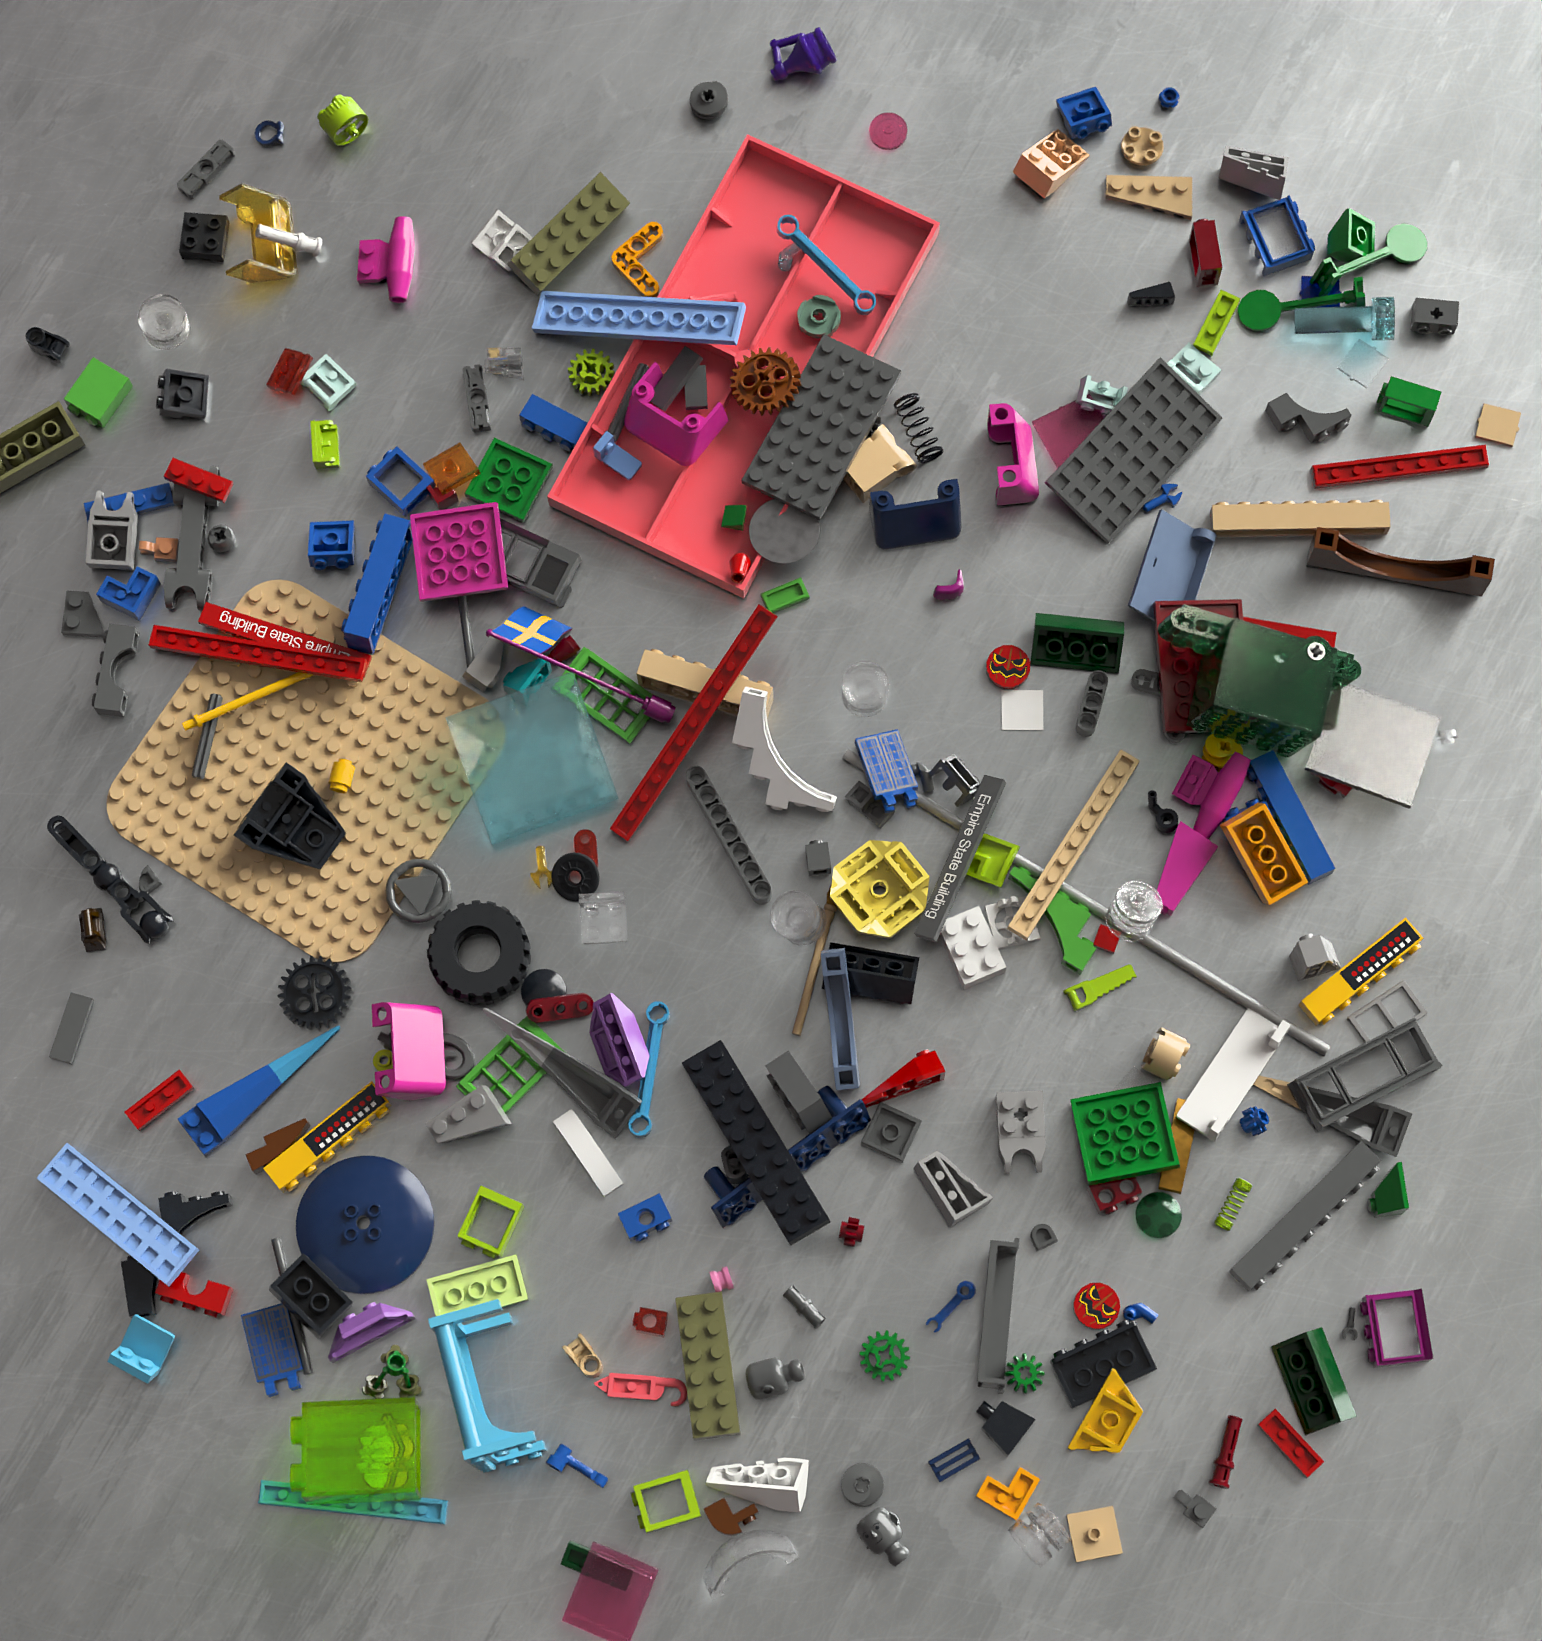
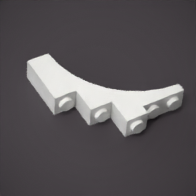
(784, 785)

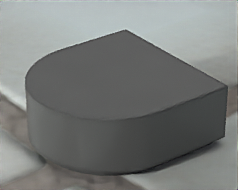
(1042, 1236)

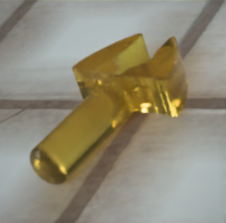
(542, 868)

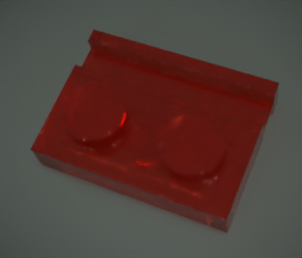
(289, 371)

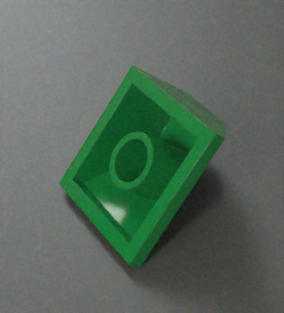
(1351, 237)
(1390, 1195)

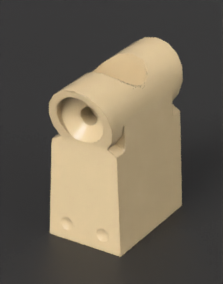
(877, 464)

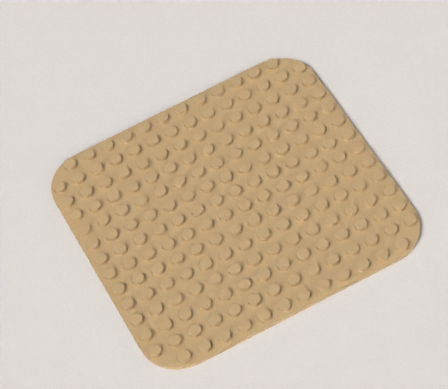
(399, 802)

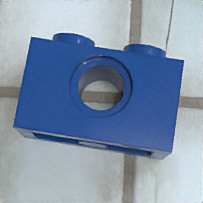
(631, 1218)

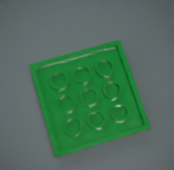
(1124, 1133)

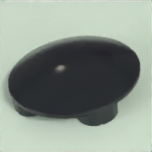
(542, 984)

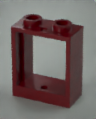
(1205, 253)

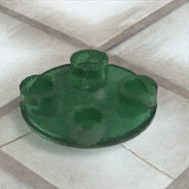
(1158, 1214)

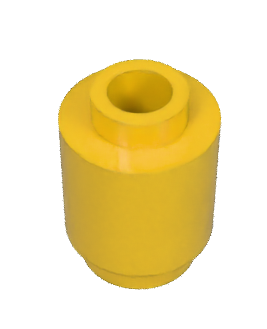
(341, 776)

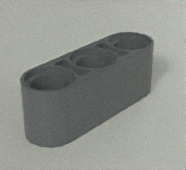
(1091, 693)

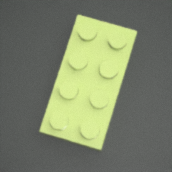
(477, 1285)

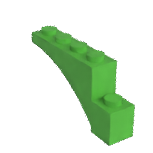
(1066, 921)

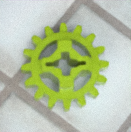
(594, 363)

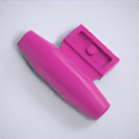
(389, 260)
(1211, 789)

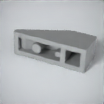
(486, 665)

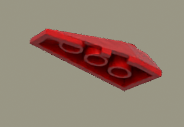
(916, 1074)

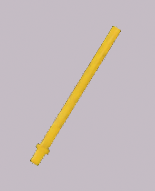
(228, 707)

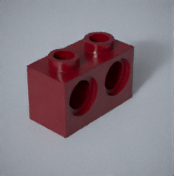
(1116, 1194)

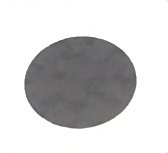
(783, 536)

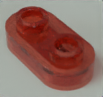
(589, 848)

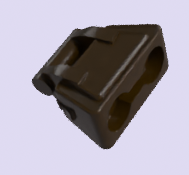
(92, 929)

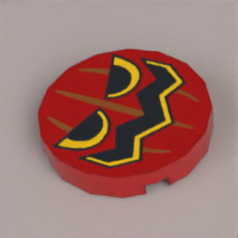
(1008, 666)
(1096, 1306)

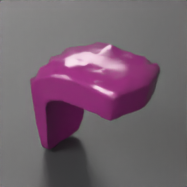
(950, 592)

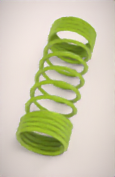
(1242, 1185)

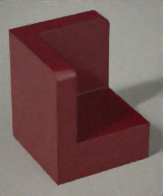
(442, 501)

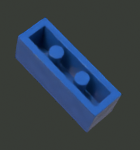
(552, 422)

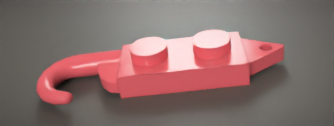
(640, 1387)

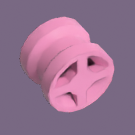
(721, 1279)

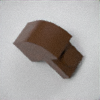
(725, 1521)

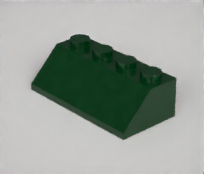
(1077, 642)
(1313, 1381)

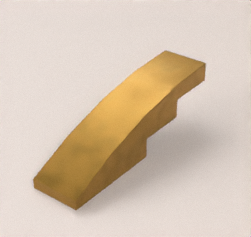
(1183, 1136)

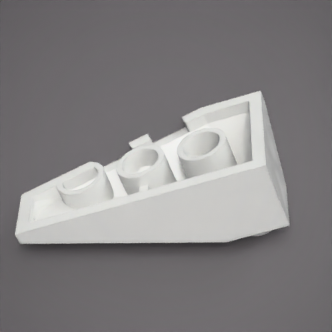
(771, 1485)

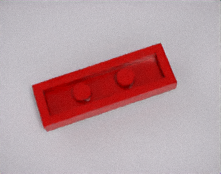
(198, 480)
(159, 1100)
(1290, 1443)

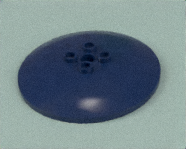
(398, 1228)

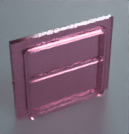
(610, 1594)

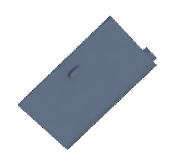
(1171, 564)

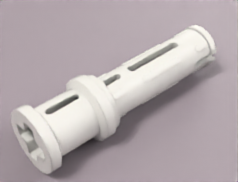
(297, 241)

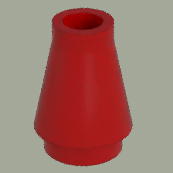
(739, 567)

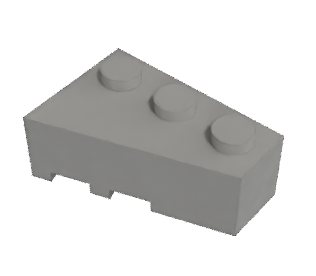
(1254, 170)

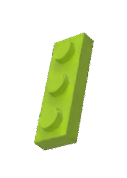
(1216, 322)

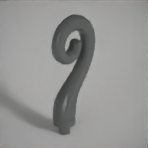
(450, 1040)

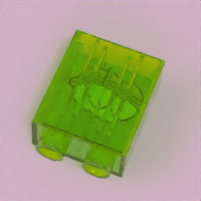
(358, 1451)

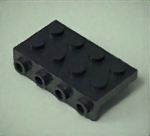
(1089, 1364)

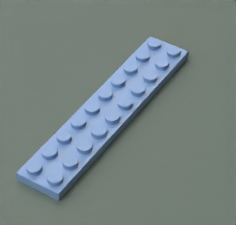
(639, 317)

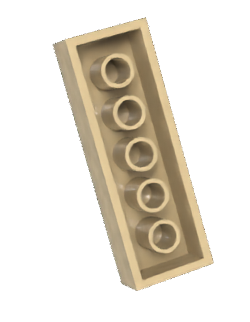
(686, 680)

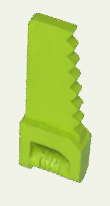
(1099, 986)

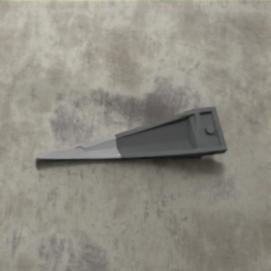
(597, 1094)

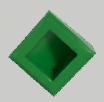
(734, 517)

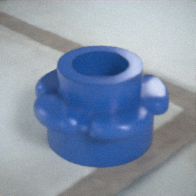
(1173, 94)

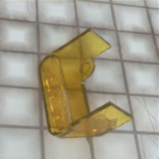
(270, 259)

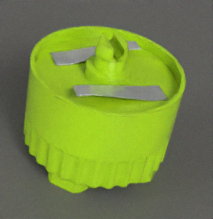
(343, 120)

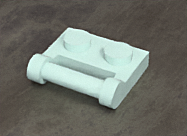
(1196, 365)
(333, 377)

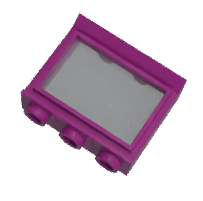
(1396, 1328)

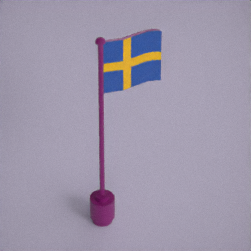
(539, 633)

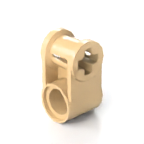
(581, 1353)

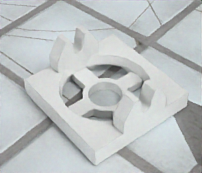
(992, 911)

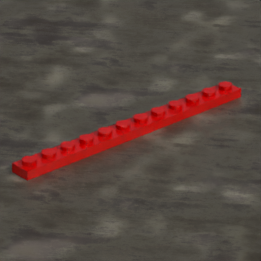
(694, 722)

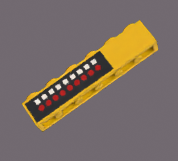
(1360, 972)
(327, 1137)

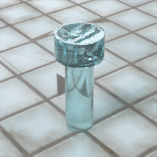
(1377, 319)

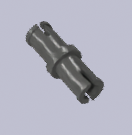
(804, 1306)

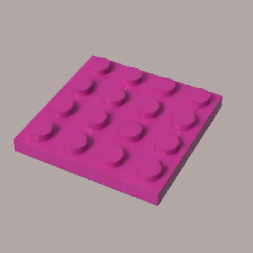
(458, 551)

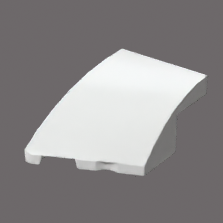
(501, 239)

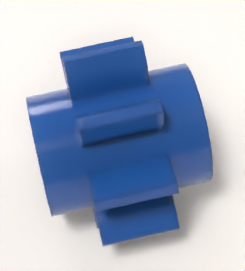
(1254, 1120)

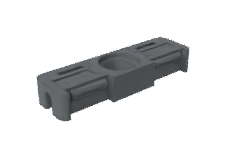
(215, 158)
(477, 411)

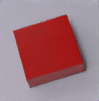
(1105, 939)

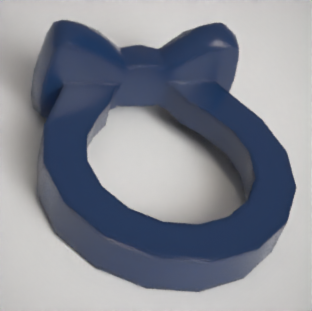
(277, 138)

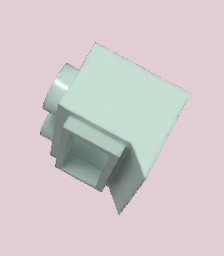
(1102, 388)

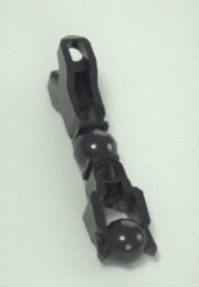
(109, 879)

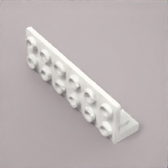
(1232, 1074)

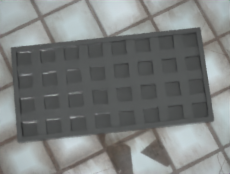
(822, 428)
(1133, 450)

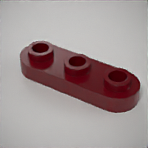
(549, 1005)

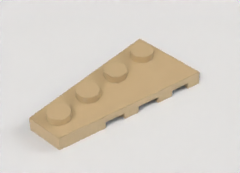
(1153, 192)

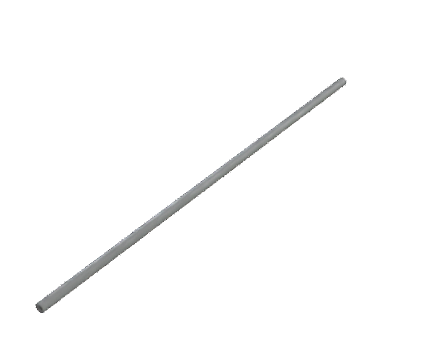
(1148, 941)

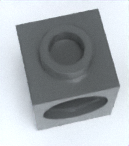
(818, 858)

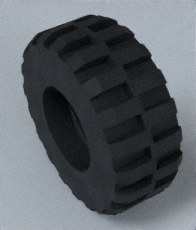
(469, 921)

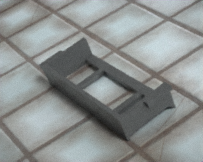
(1304, 1099)
(997, 1314)

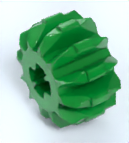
(1032, 1372)

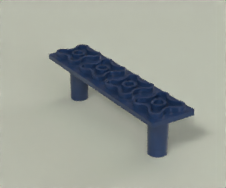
(744, 1197)

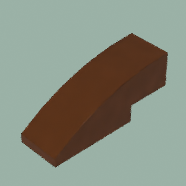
(276, 1144)

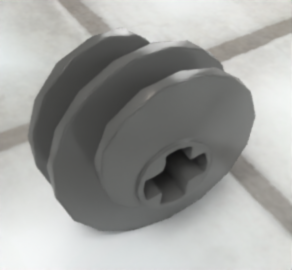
(715, 97)
(857, 1496)

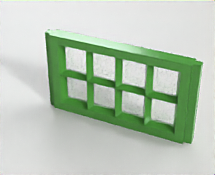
(605, 706)
(507, 1069)

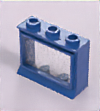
(1278, 235)

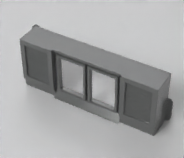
(550, 570)

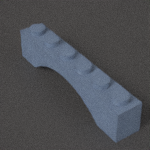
(840, 1019)

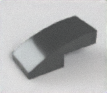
(696, 390)
(862, 799)

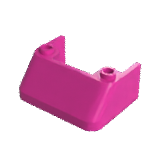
(676, 440)

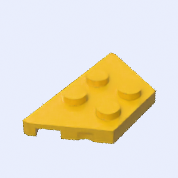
(1108, 1418)

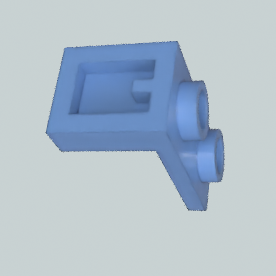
(616, 457)

